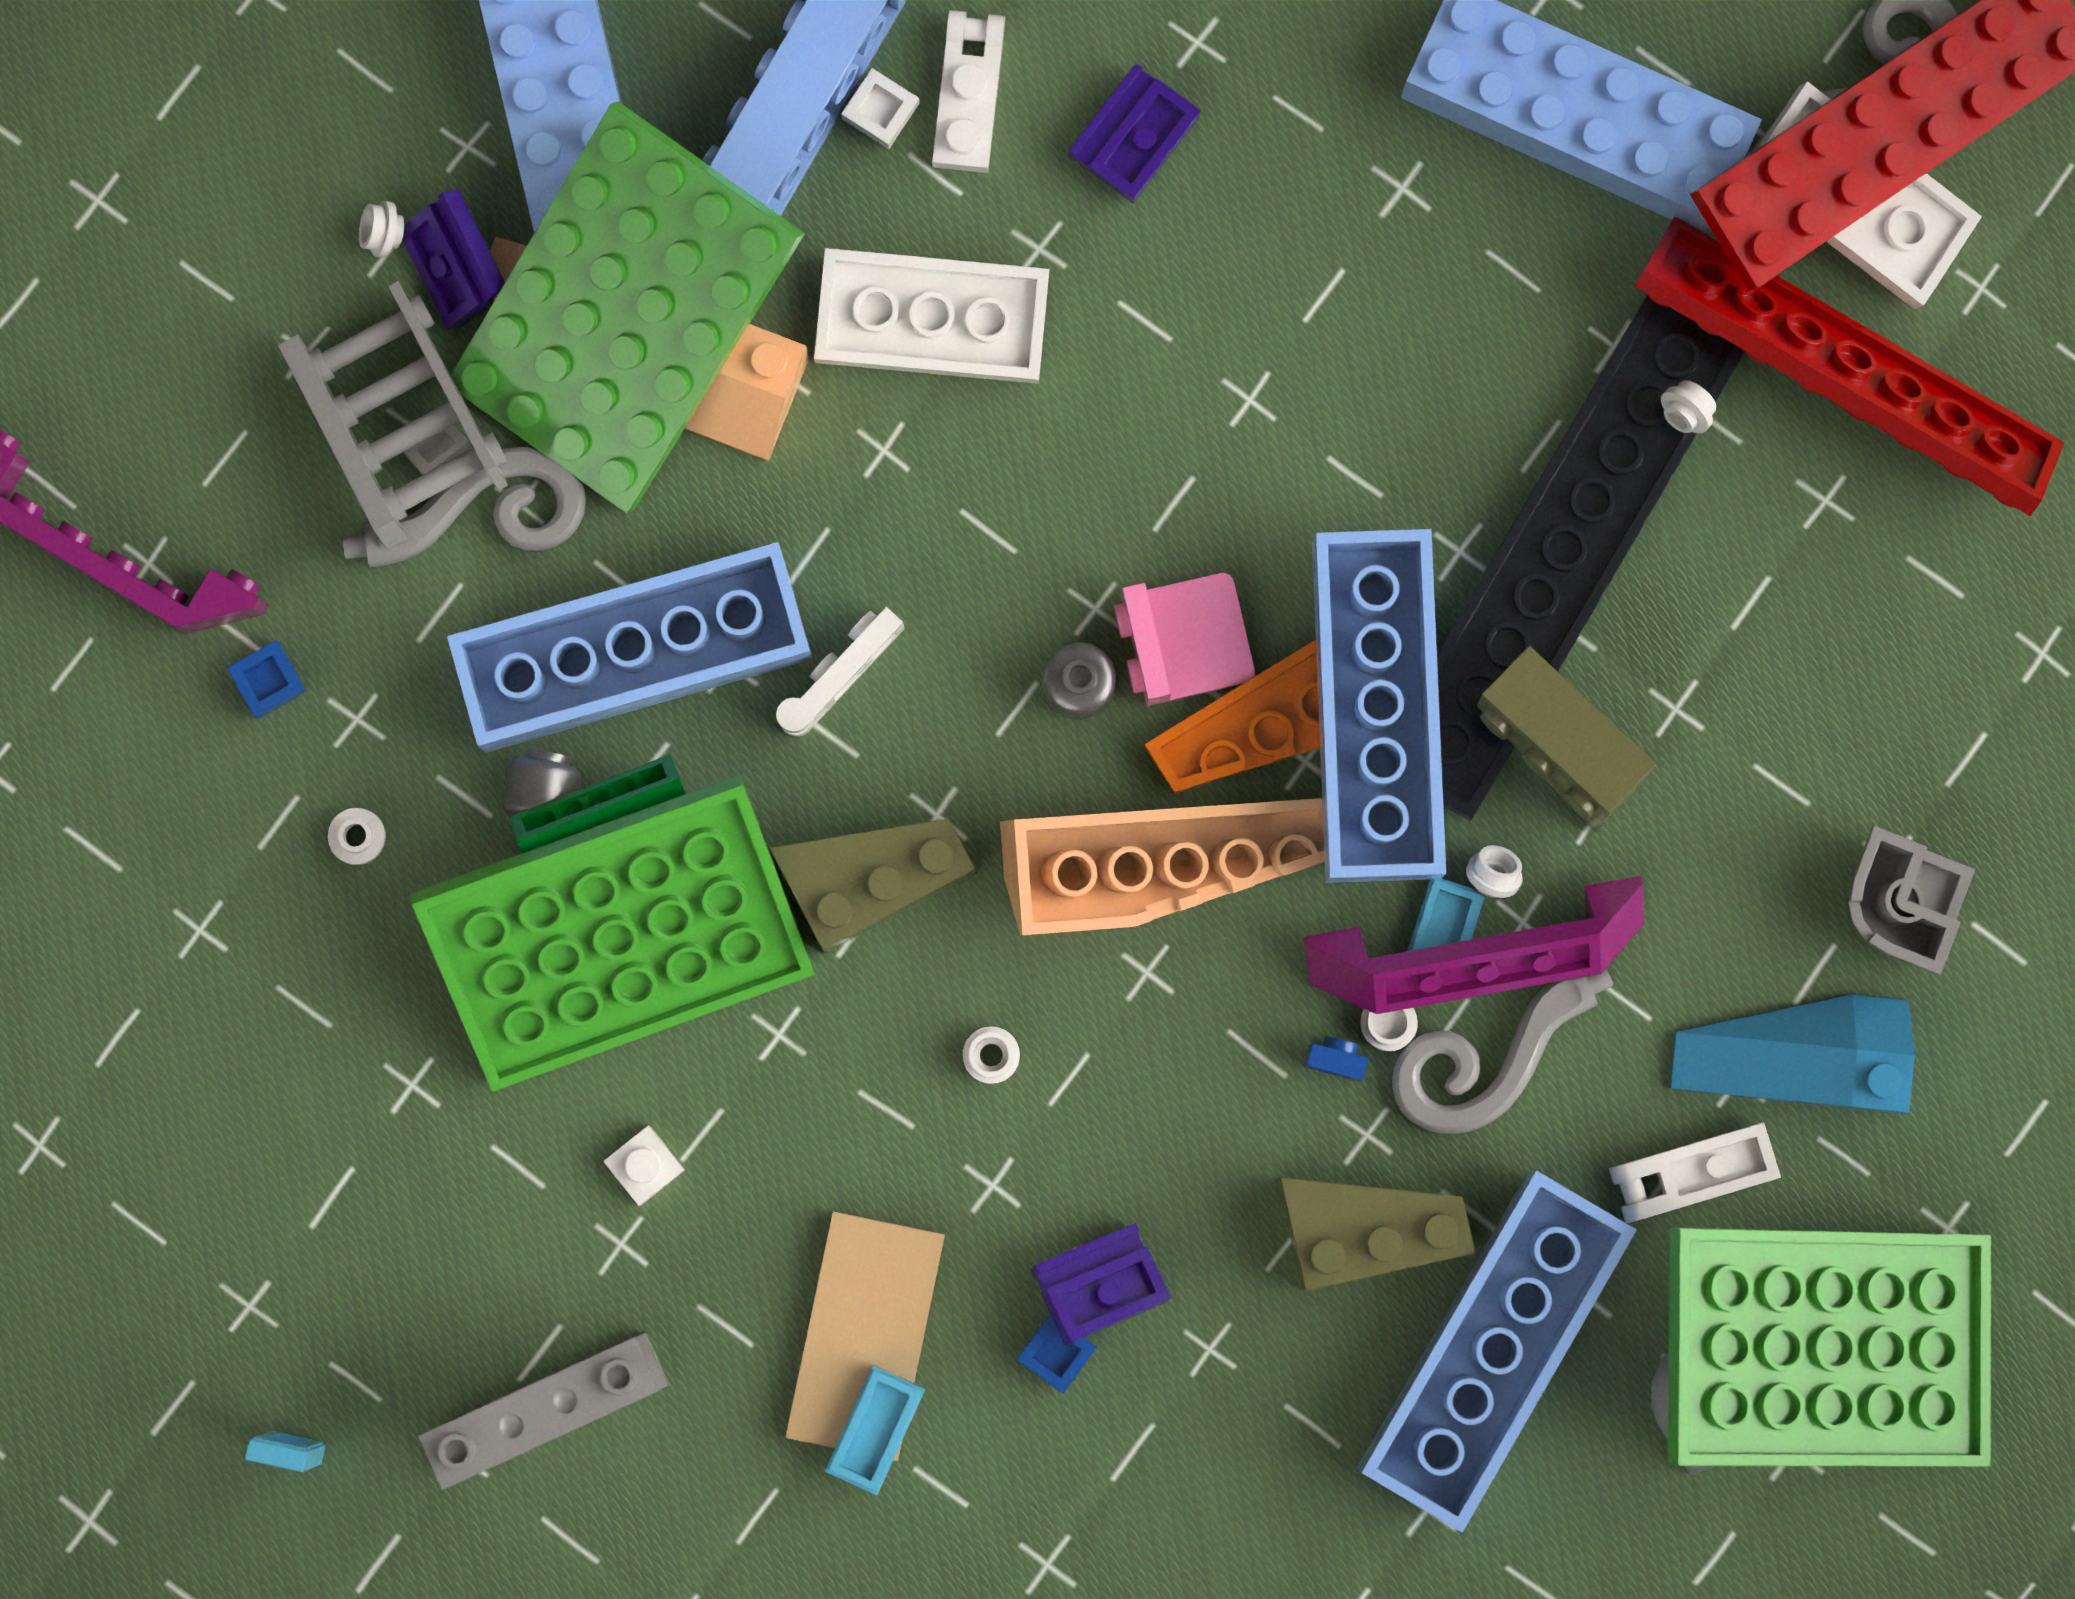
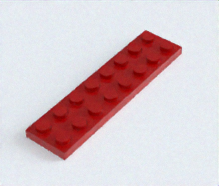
(1886, 132)
(1854, 368)

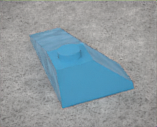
(1818, 1053)

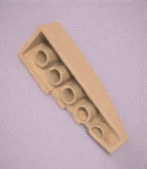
(749, 393)
(1150, 862)

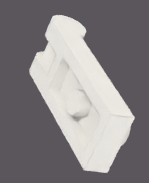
(968, 94)
(837, 675)
(1697, 1172)

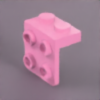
(1185, 638)

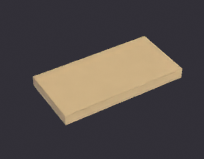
(864, 1314)

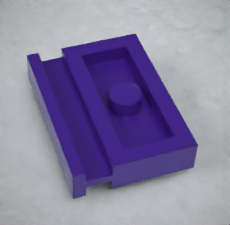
(1134, 133)
(452, 259)
(1100, 1284)

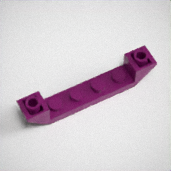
(215, 603)
(1479, 966)

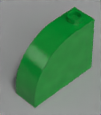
(597, 804)

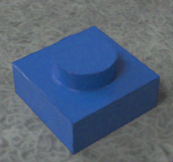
(267, 679)
(1337, 1058)
(1052, 1359)

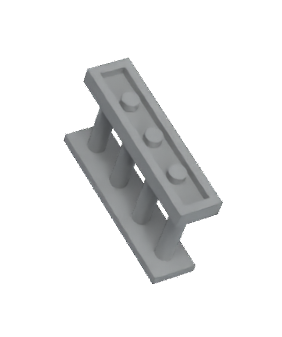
(364, 460)
(543, 1411)

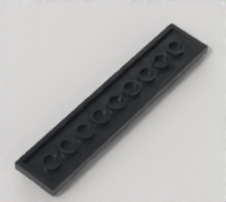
(1571, 533)

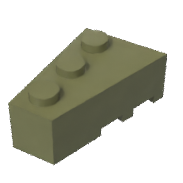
(1564, 738)
(871, 876)
(1369, 1231)

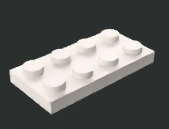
(1906, 238)
(931, 315)

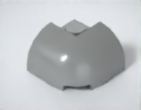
(1907, 899)

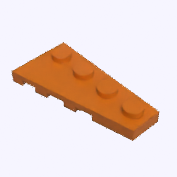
(1246, 728)

